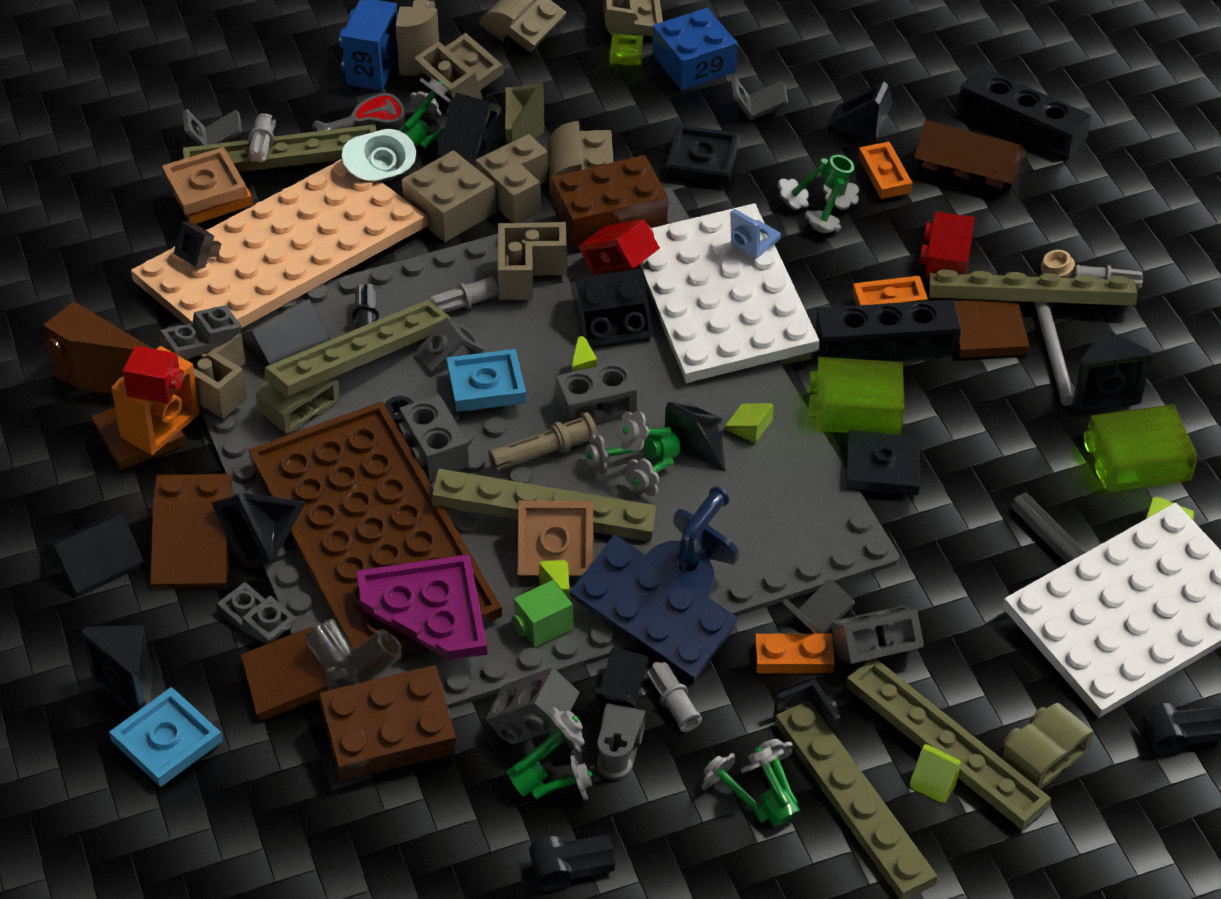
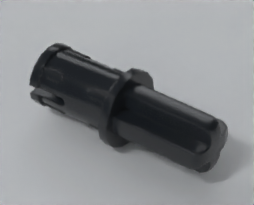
(365, 305)

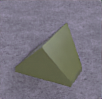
(524, 111)

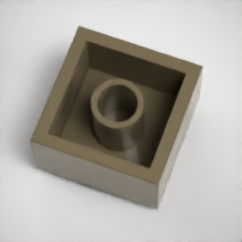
(450, 195)

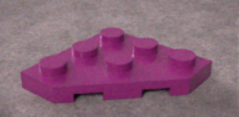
(428, 603)

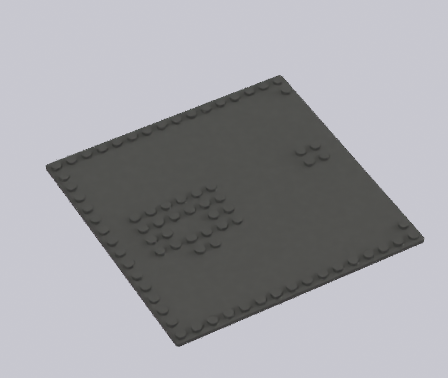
(784, 491)

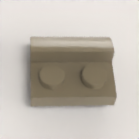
(632, 16)
(523, 21)
(415, 33)
(460, 66)
(577, 150)

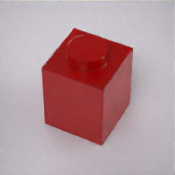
(152, 375)

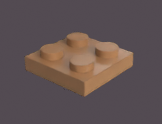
(204, 181)
(554, 533)

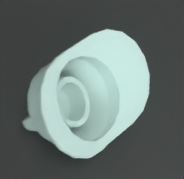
(379, 155)

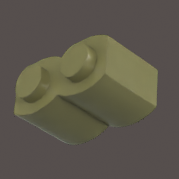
(295, 410)
(1047, 744)

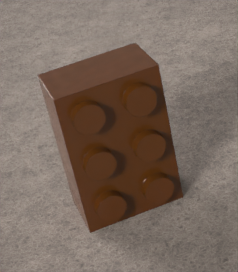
(608, 196)
(387, 723)

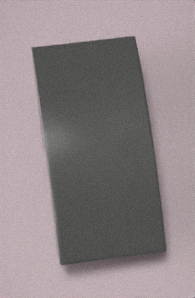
(208, 331)
(255, 615)

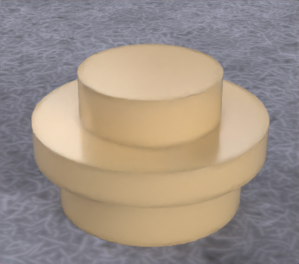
(1058, 263)

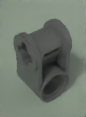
(619, 740)

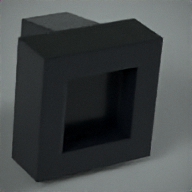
(196, 245)

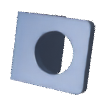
(746, 234)

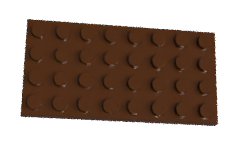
(361, 511)

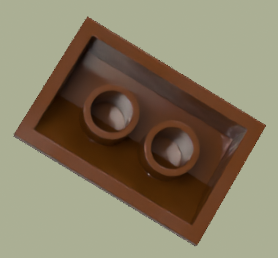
(969, 154)

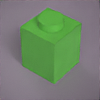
(543, 613)

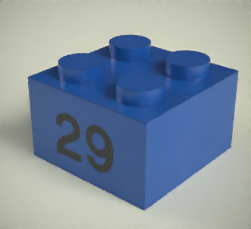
(369, 44)
(694, 48)

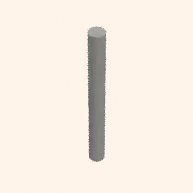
(1055, 353)

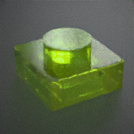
(626, 49)

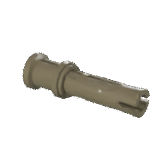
(558, 438)

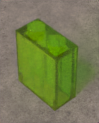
(857, 395)
(1141, 448)

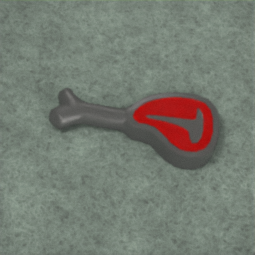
(381, 109)

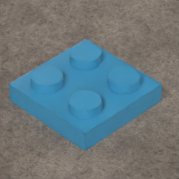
(486, 380)
(165, 736)

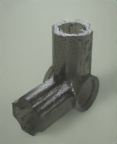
(340, 658)

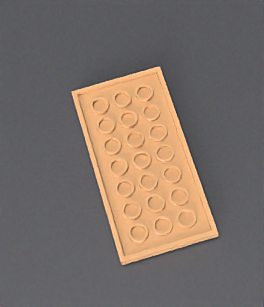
(284, 246)

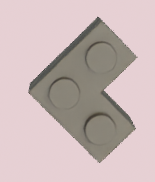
(517, 175)
(528, 252)
(220, 377)

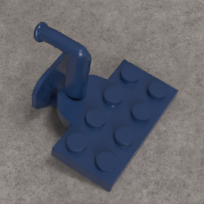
(657, 601)

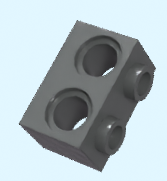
(600, 390)
(433, 436)
(877, 634)
(526, 705)

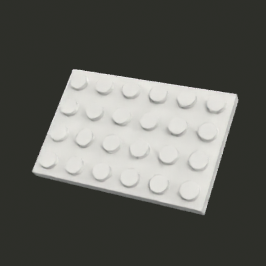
(722, 303)
(1127, 609)

